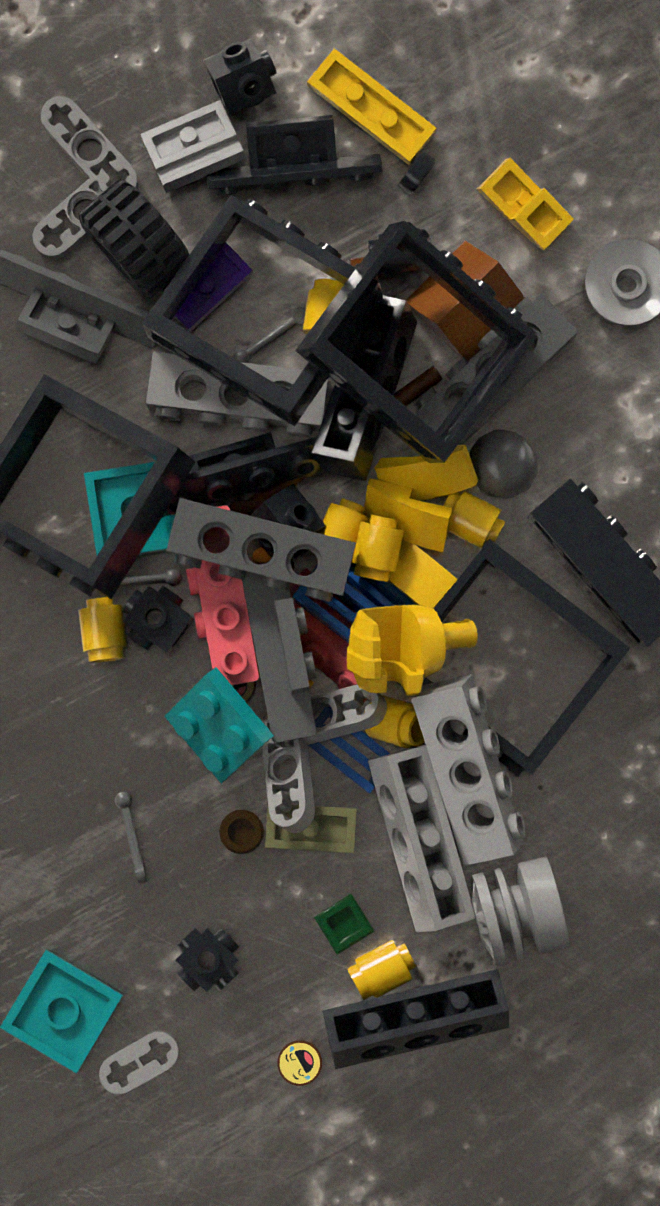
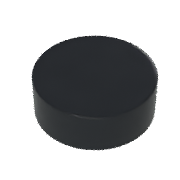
(417, 172)

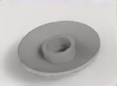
(622, 260)

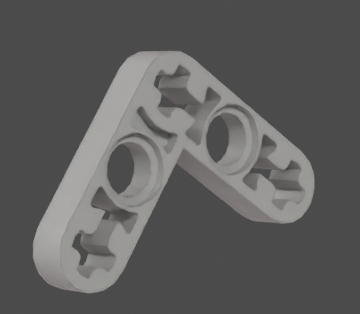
(89, 189)
(300, 782)

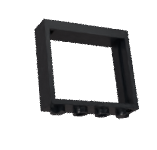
(473, 294)
(159, 328)
(140, 516)
(567, 614)

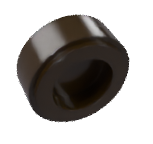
(241, 831)

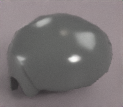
(504, 463)

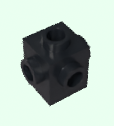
(241, 75)
(290, 509)
(163, 634)
(223, 949)

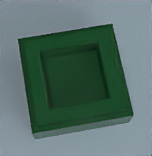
(344, 924)

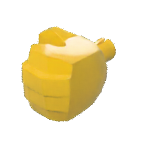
(402, 646)

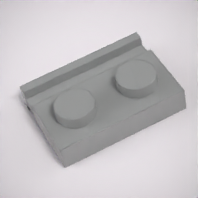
(193, 146)

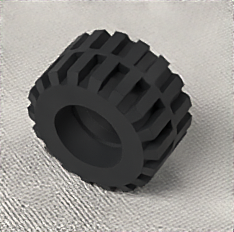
(134, 237)

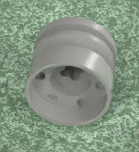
(520, 911)

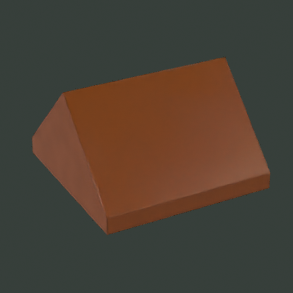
(451, 319)

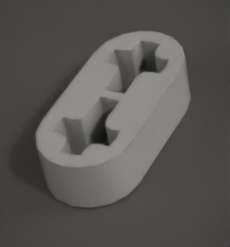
(145, 1071)

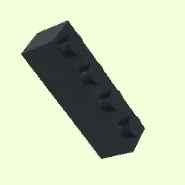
(602, 558)

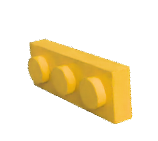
(371, 106)

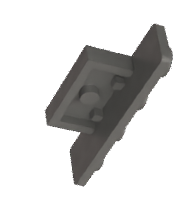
(69, 311)
(280, 658)

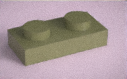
(329, 831)

